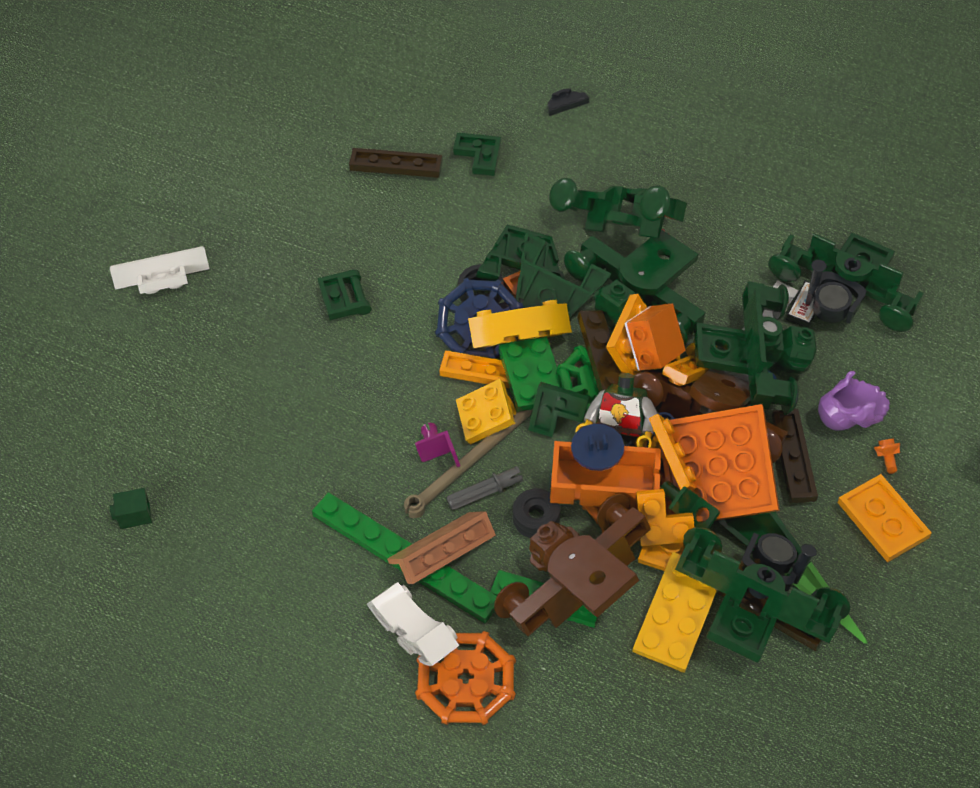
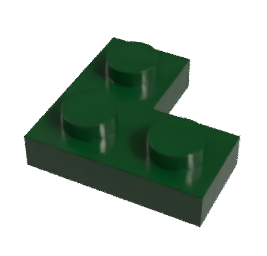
(483, 148)
(556, 402)

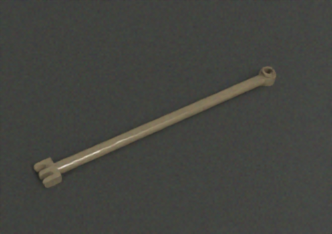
(466, 462)

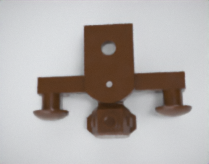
(579, 567)

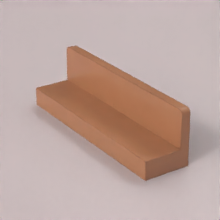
(443, 546)

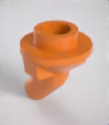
(887, 449)

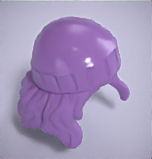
(852, 404)

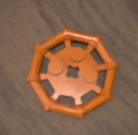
(476, 689)

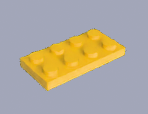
(674, 618)

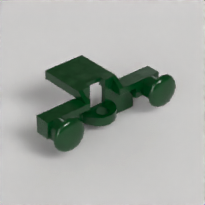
(604, 207)

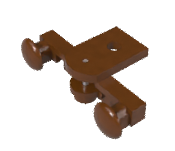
(713, 390)

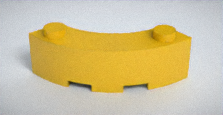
(526, 323)

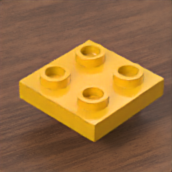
(485, 411)

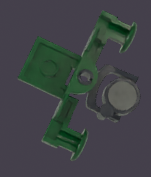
(836, 279)
(764, 577)

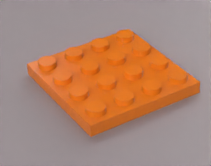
(729, 461)

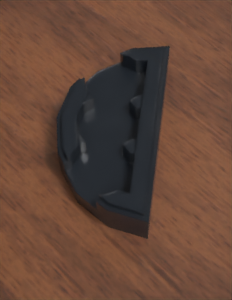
(566, 100)

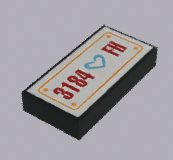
(800, 312)

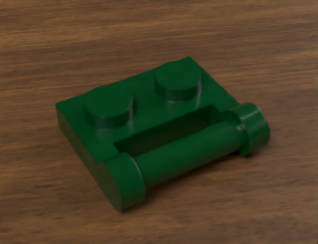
(336, 296)

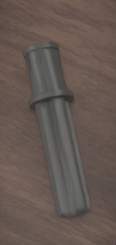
(484, 488)

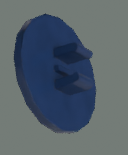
(597, 447)

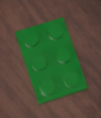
(526, 366)

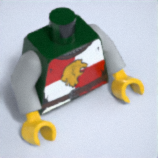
(624, 409)

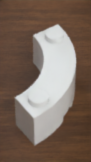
(415, 628)

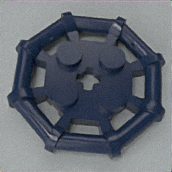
(468, 310)

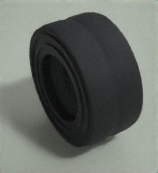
(529, 500)

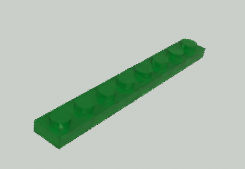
(385, 543)

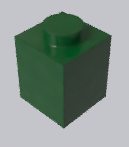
(131, 508)

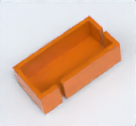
(635, 472)

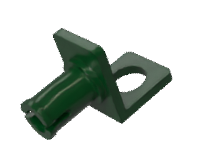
(689, 502)

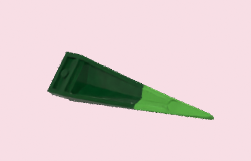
(770, 522)

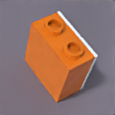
(655, 337)

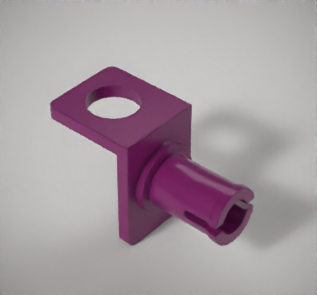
(435, 444)

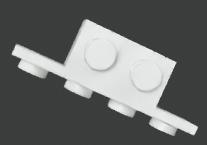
(160, 271)

